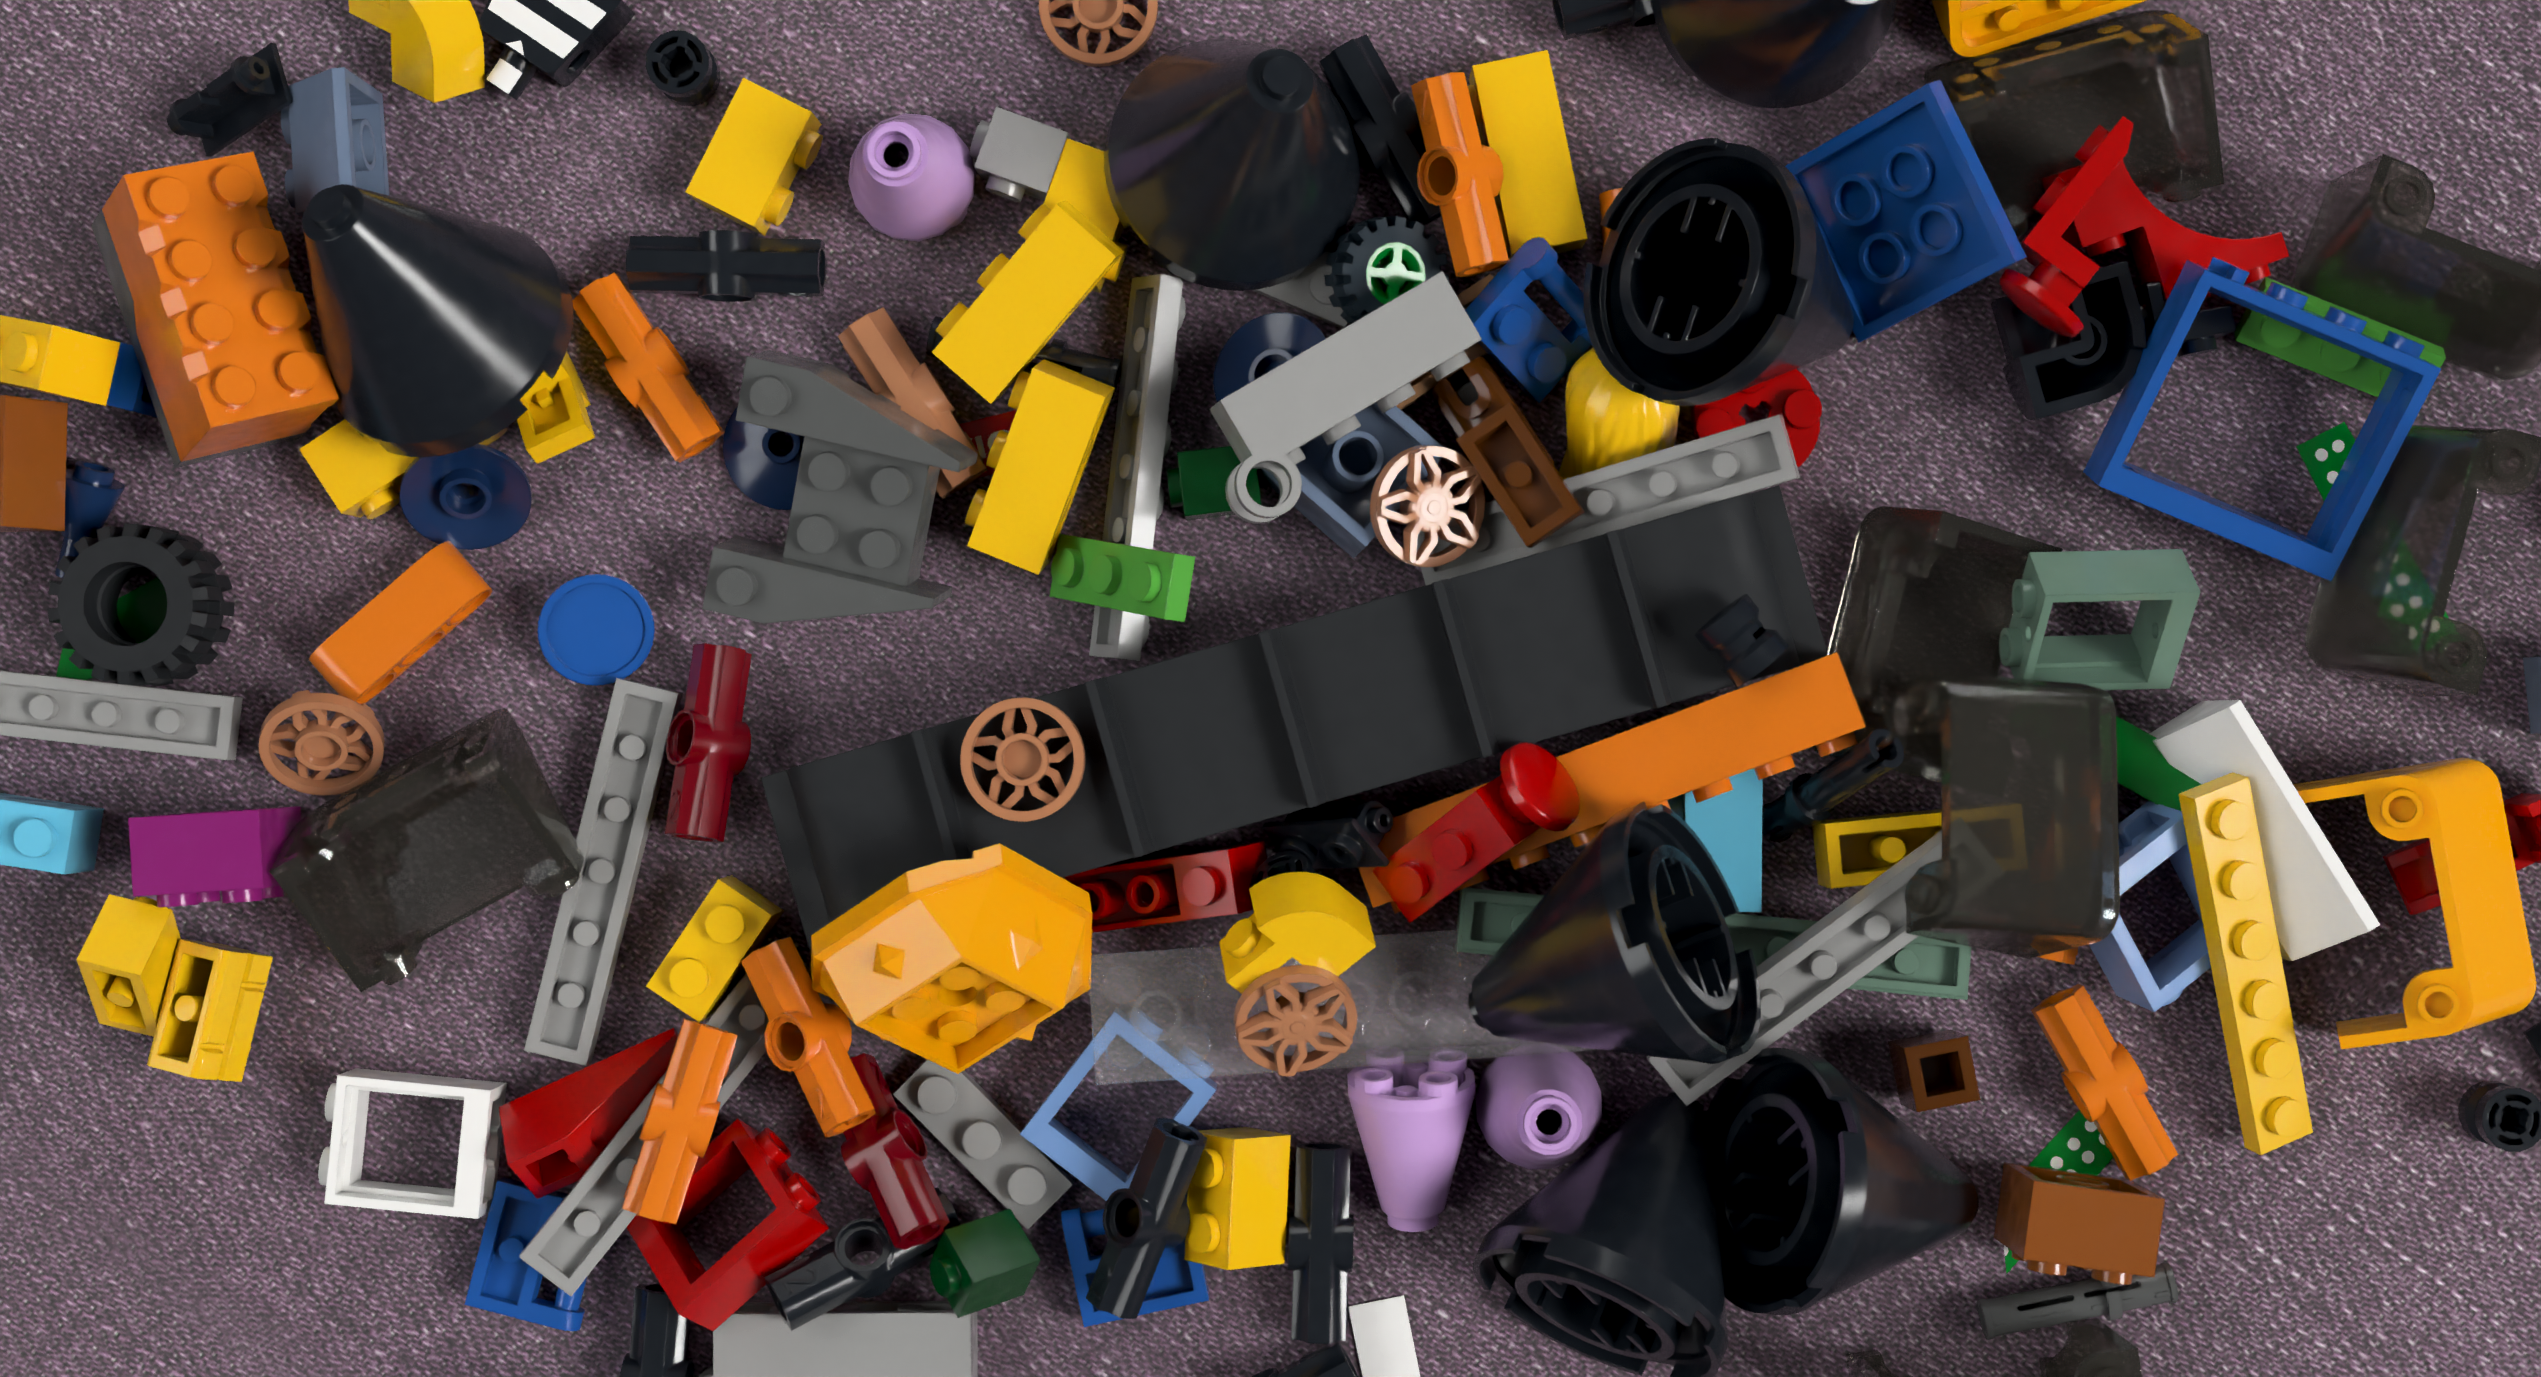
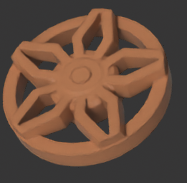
(1098, 17)
(1428, 506)
(321, 743)
(1022, 759)
(1295, 1019)

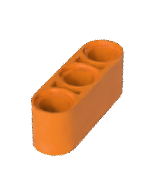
(401, 624)

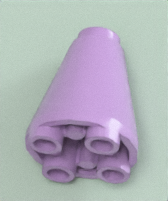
(925, 192)
(1515, 1093)
(1412, 1134)

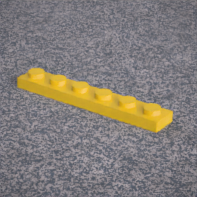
(2246, 962)

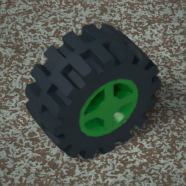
(1391, 240)

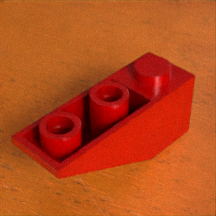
(1172, 887)
(568, 1123)

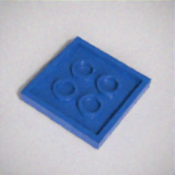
(1906, 210)

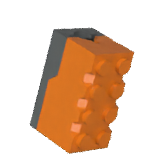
(212, 308)

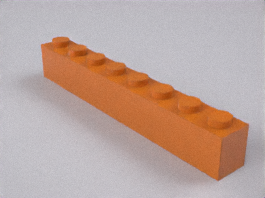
(1677, 755)

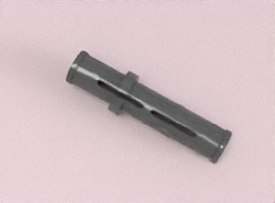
(2074, 1302)

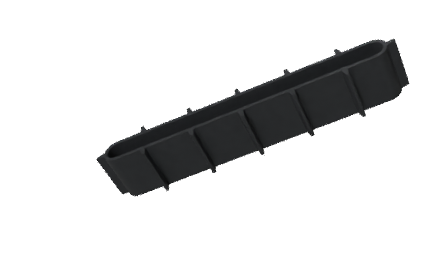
(1316, 707)

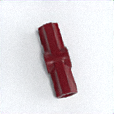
(708, 743)
(887, 1162)

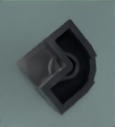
(2064, 373)

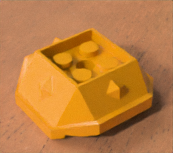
(958, 955)

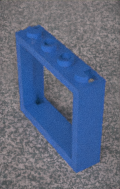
(2363, 469)

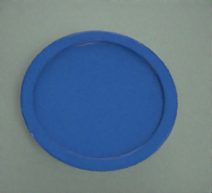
(596, 629)

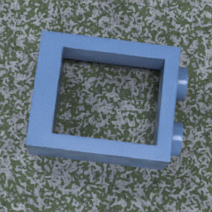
(2144, 843)
(1077, 1155)

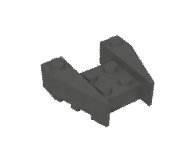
(855, 506)

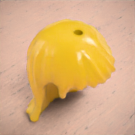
(1610, 421)

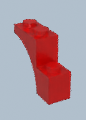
(2156, 240)

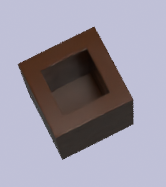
(1934, 1070)

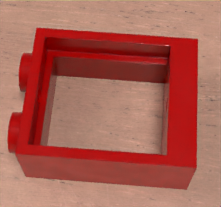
(736, 1277)

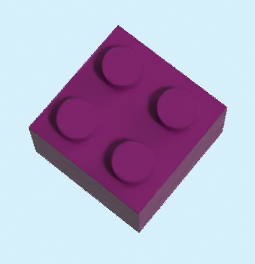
(201, 853)

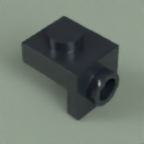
(2204, 330)

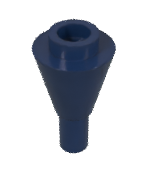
(88, 503)

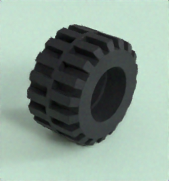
(91, 596)

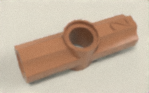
(897, 374)

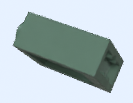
(2109, 662)

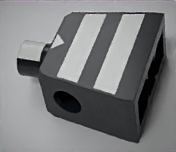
(549, 37)

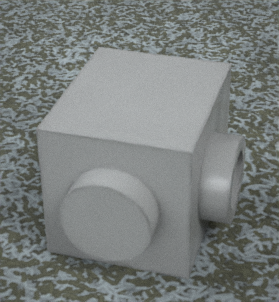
(1016, 155)

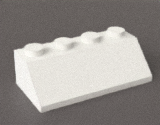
(2307, 883)

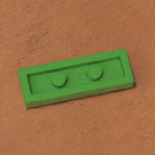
(2320, 355)
(1122, 577)

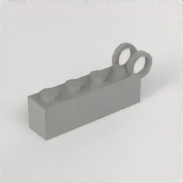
(1336, 381)
(848, 1342)

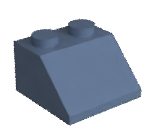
(334, 136)
(1342, 475)

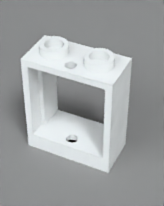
(478, 1148)

